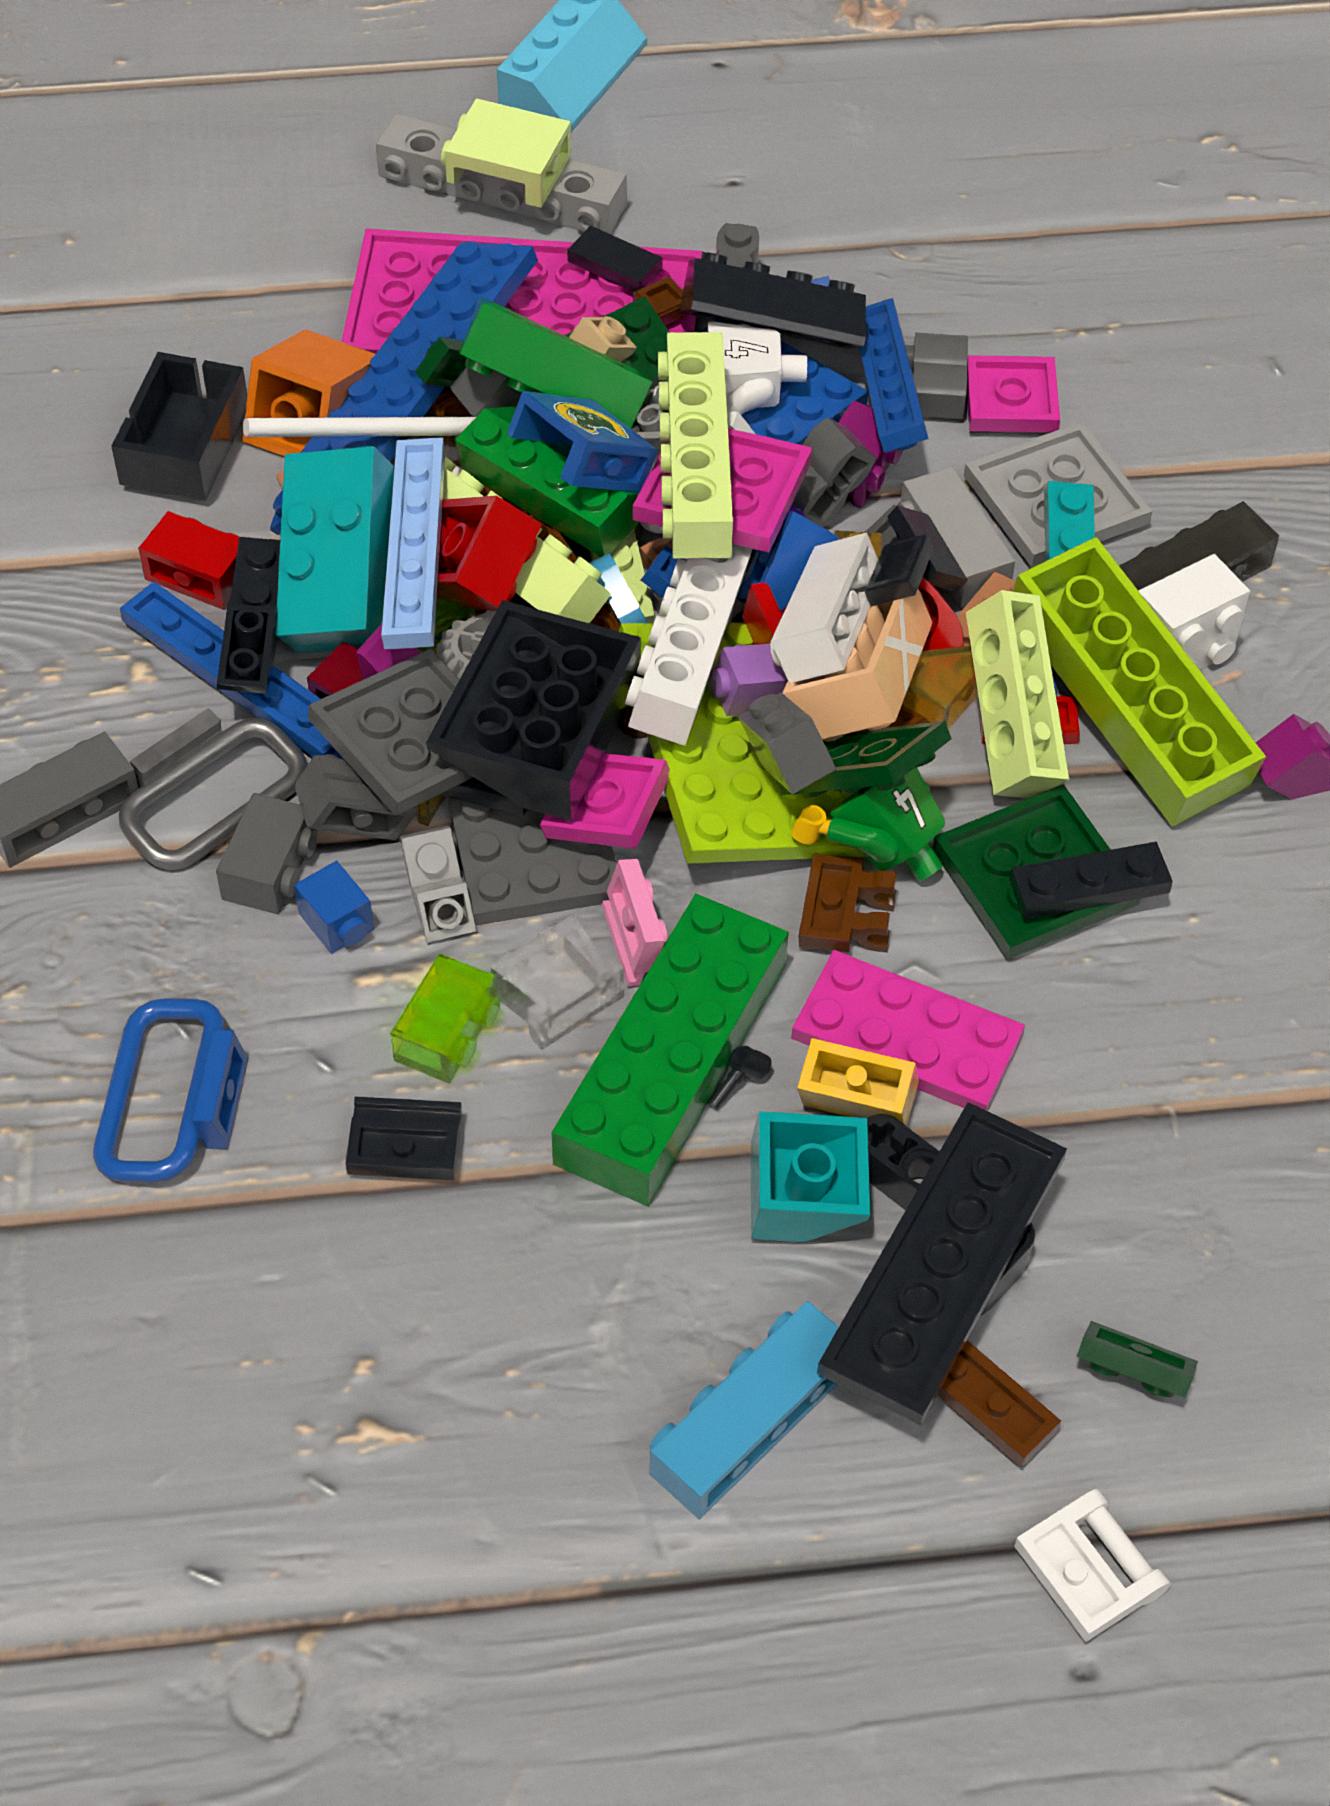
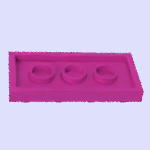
(955, 1044)

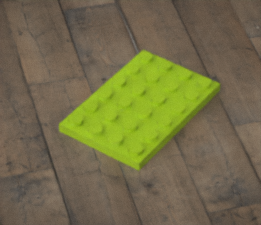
(721, 793)

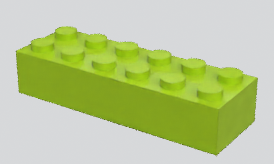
(1139, 684)

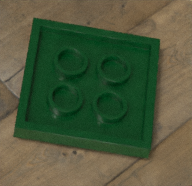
(1019, 835)

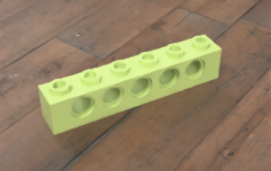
(697, 446)

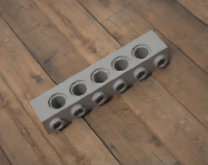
(581, 196)

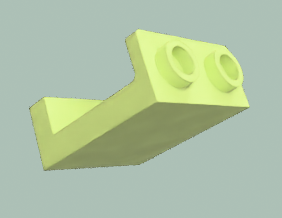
(509, 146)

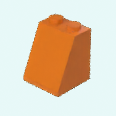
(301, 380)

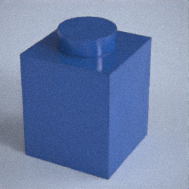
(334, 907)

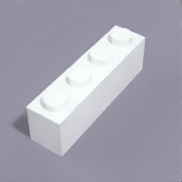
(825, 610)

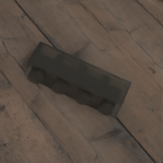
(1233, 535)

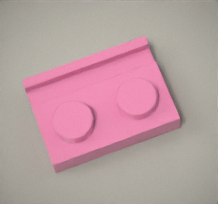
(633, 921)

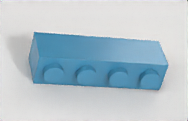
(745, 1413)

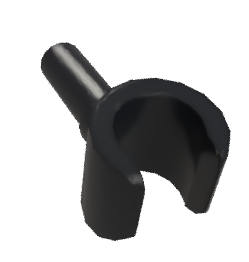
(744, 1062)

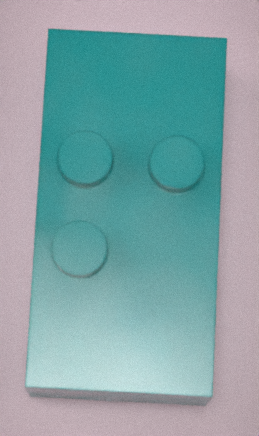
(333, 547)

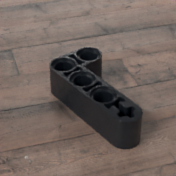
(897, 1157)

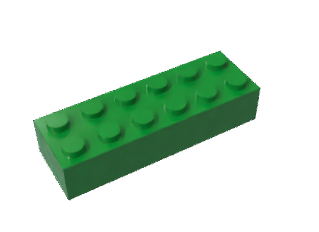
(669, 1050)

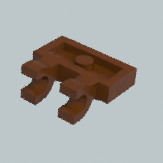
(832, 901)

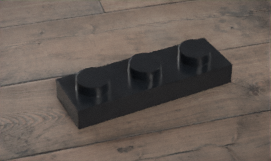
(1090, 880)

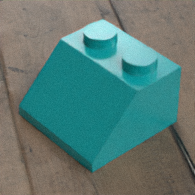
(808, 1175)

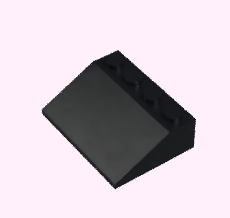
(538, 706)

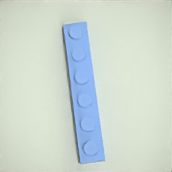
(414, 544)

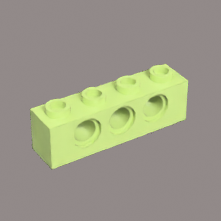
(1016, 695)

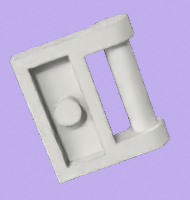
(1079, 1575)

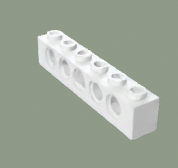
(685, 644)

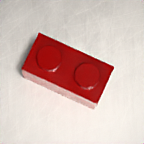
(190, 559)

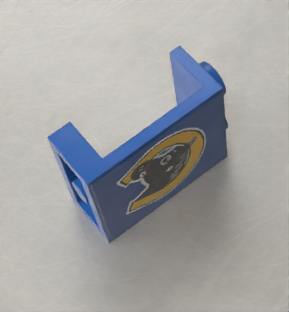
(603, 448)

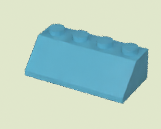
(570, 59)

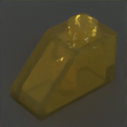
(942, 684)

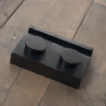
(404, 1138)

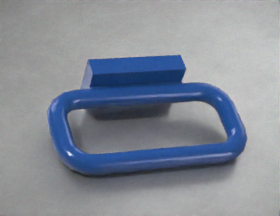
(210, 1098)

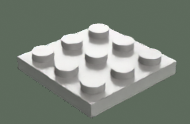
(1015, 482)

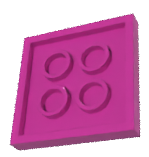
(763, 487)

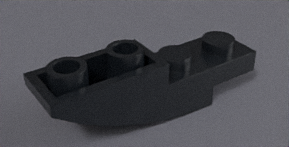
(251, 618)

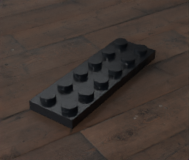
(942, 1263)

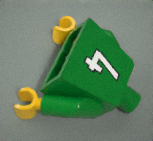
(881, 825)

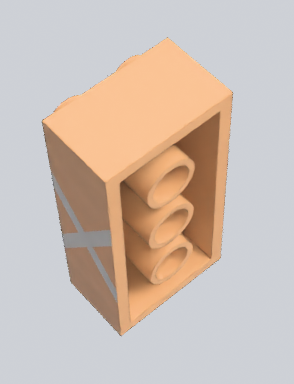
(875, 675)

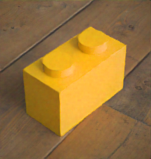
(857, 1082)

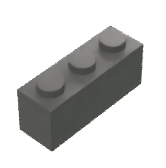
(63, 797)

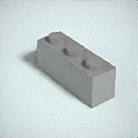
(962, 527)

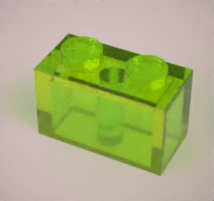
(445, 1019)

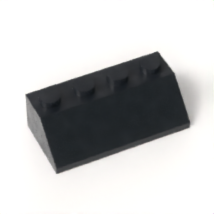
(769, 301)

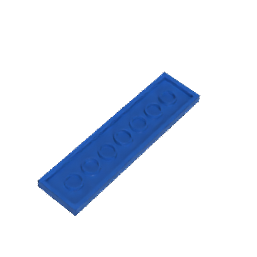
(442, 310)

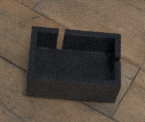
(176, 435)

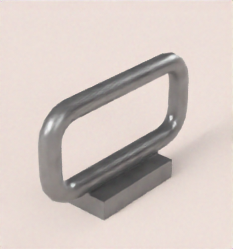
(181, 757)

